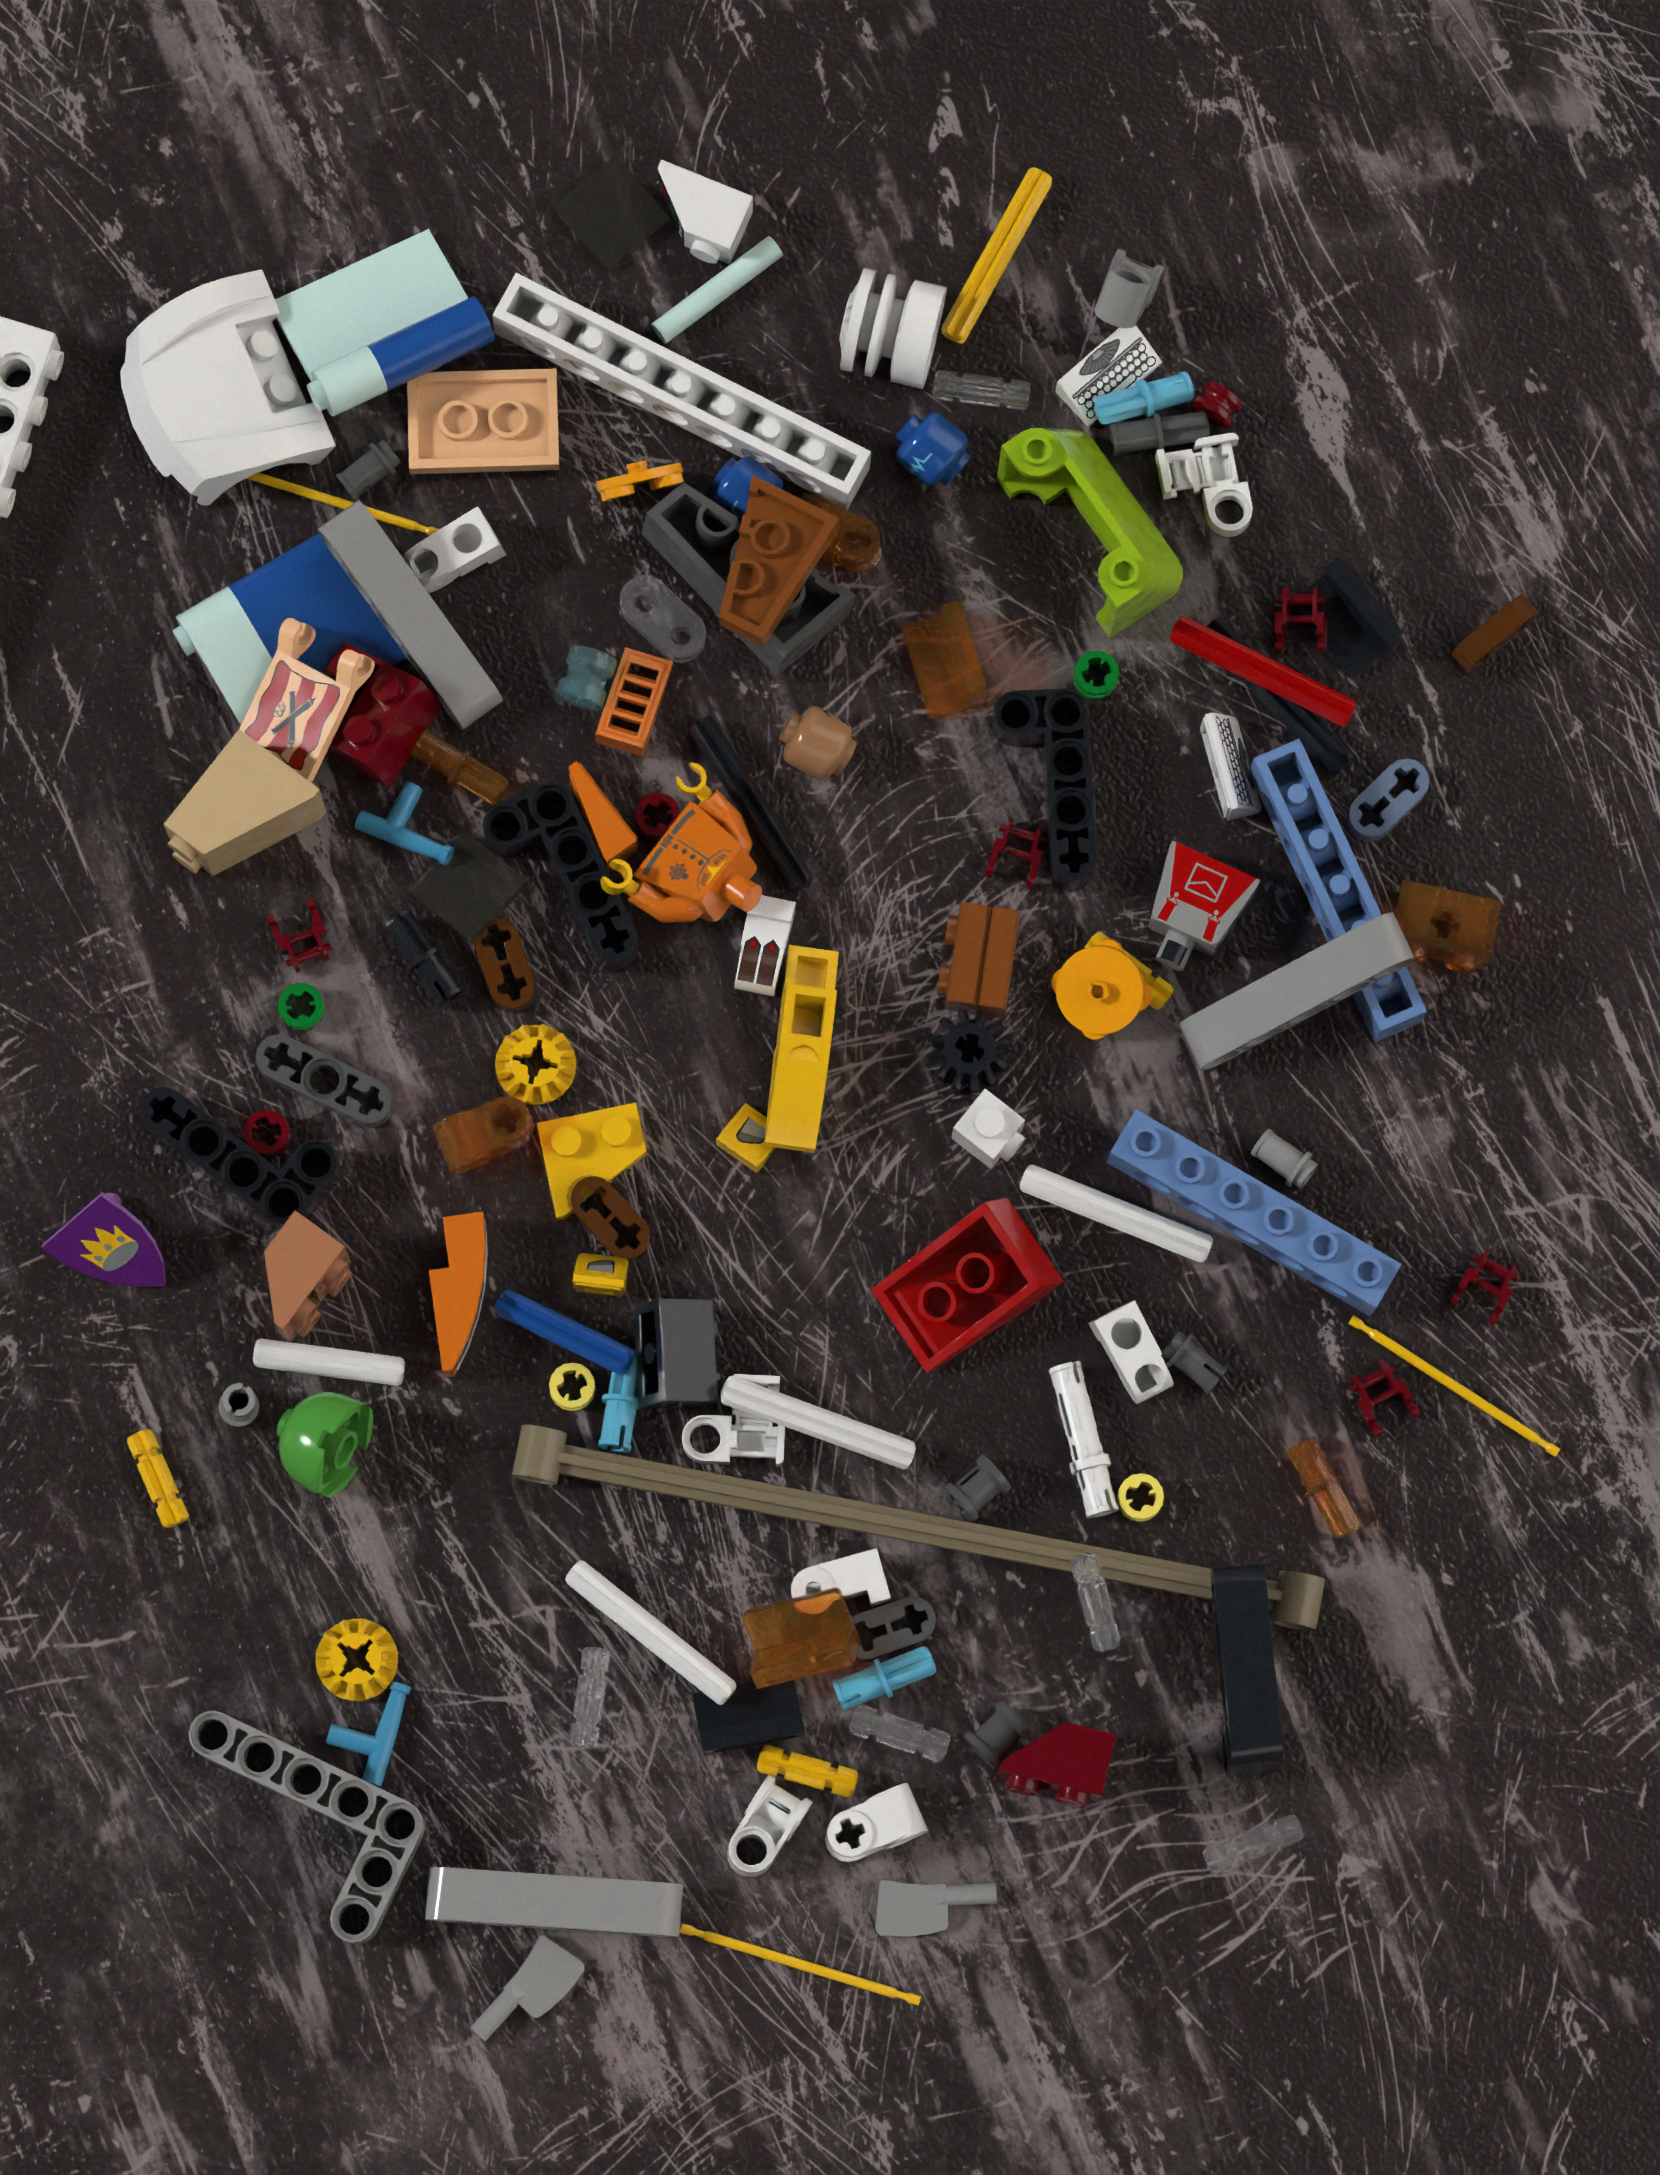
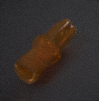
(460, 767)
(1323, 1487)

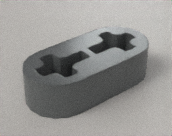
(899, 1639)

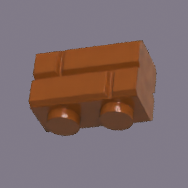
(981, 959)

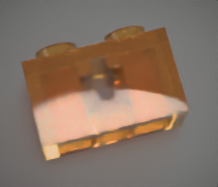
(1468, 917)

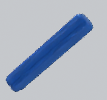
(564, 1332)

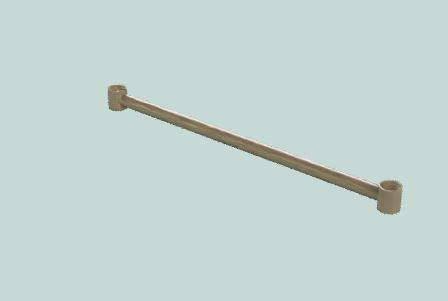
(544, 1455)

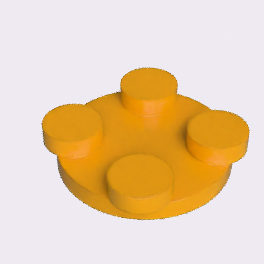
(638, 473)
(1101, 989)

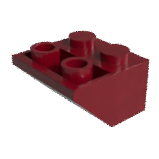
(382, 720)
(1063, 1761)

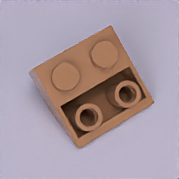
(301, 1271)

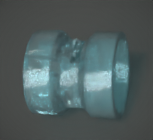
(586, 678)

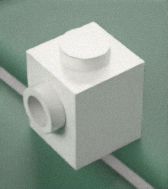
(989, 1130)

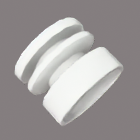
(892, 328)

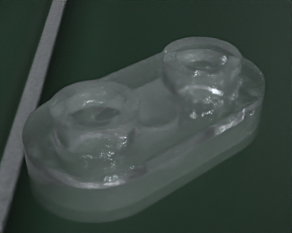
(664, 619)

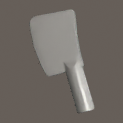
(923, 1908)
(536, 1986)

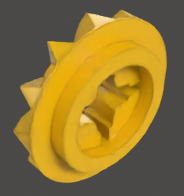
(549, 1082)
(358, 1684)

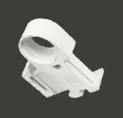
(1210, 469)
(747, 1438)

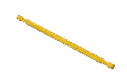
(339, 502)
(1454, 1386)
(800, 1964)

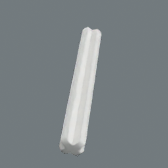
(1116, 1213)
(817, 1422)
(650, 1632)

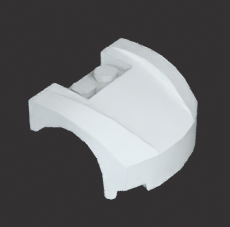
(217, 389)

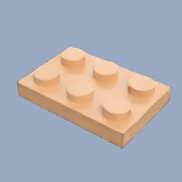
(483, 421)

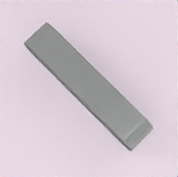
(410, 615)
(1297, 991)
(554, 1902)

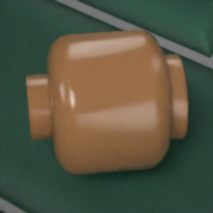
(817, 743)

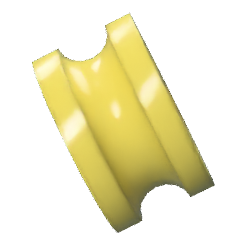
(557, 1381)
(1147, 1511)

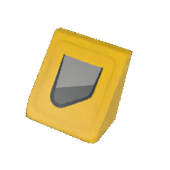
(745, 1138)
(600, 1274)

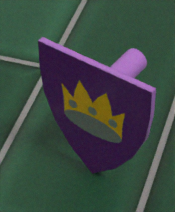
(109, 1245)

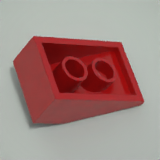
(967, 1283)

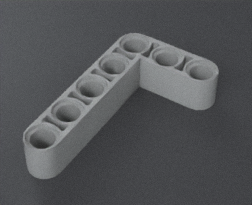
(325, 1801)

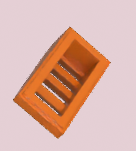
(622, 738)
(607, 827)

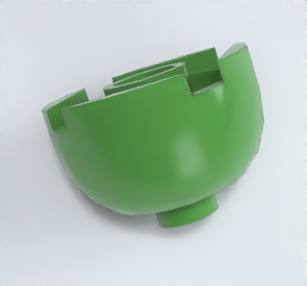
(321, 1439)

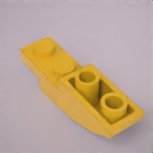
(802, 1049)

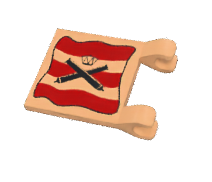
(298, 705)

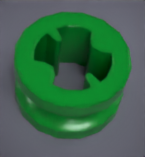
(1110, 680)
(300, 990)

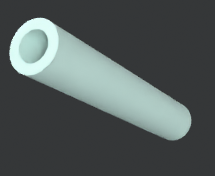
(716, 289)

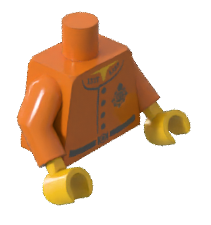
(696, 864)

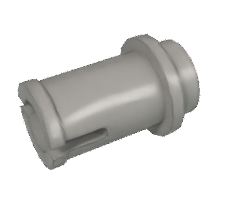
(1284, 1159)
(243, 1416)

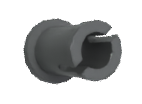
(368, 469)
(1193, 1361)

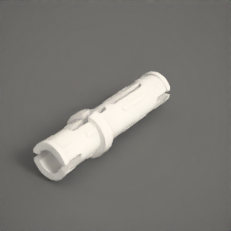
(1081, 1430)

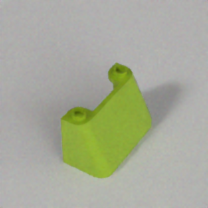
(1140, 565)

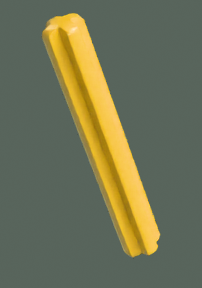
(996, 255)

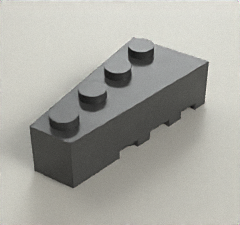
(701, 545)

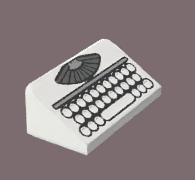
(1107, 369)
(1229, 766)

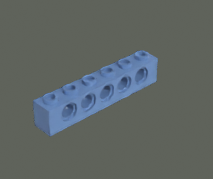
(1330, 876)
(1253, 1213)

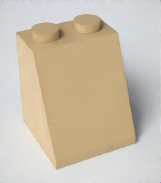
(240, 808)

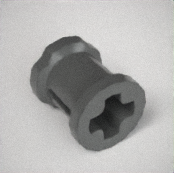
(977, 1488)
(997, 1735)

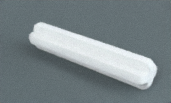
(329, 1362)

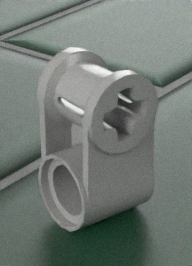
(1127, 291)

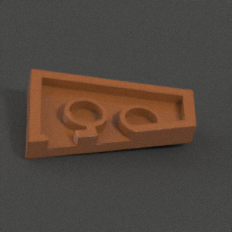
(773, 559)

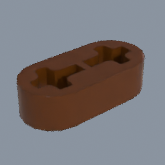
(1495, 633)
(515, 960)
(617, 1208)

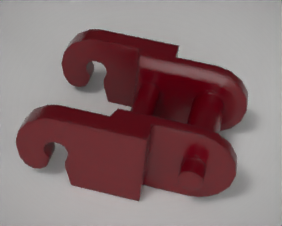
(1284, 618)
(1034, 857)
(317, 930)
(1502, 1293)
(1397, 1388)

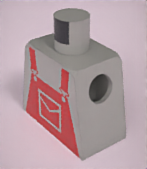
(1197, 904)

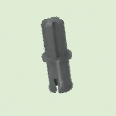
(1158, 432)

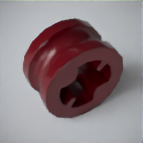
(1218, 404)
(654, 802)
(275, 1121)

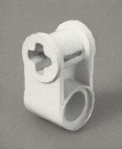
(884, 1821)
(767, 1825)

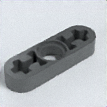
(296, 1052)

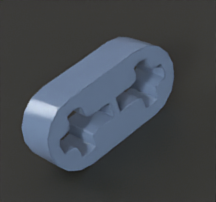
(1379, 792)

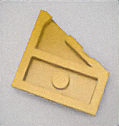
(589, 1144)

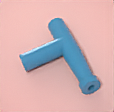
(394, 830)
(378, 1746)

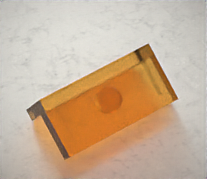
(946, 662)
(801, 1637)

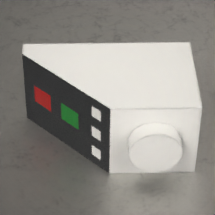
(705, 212)

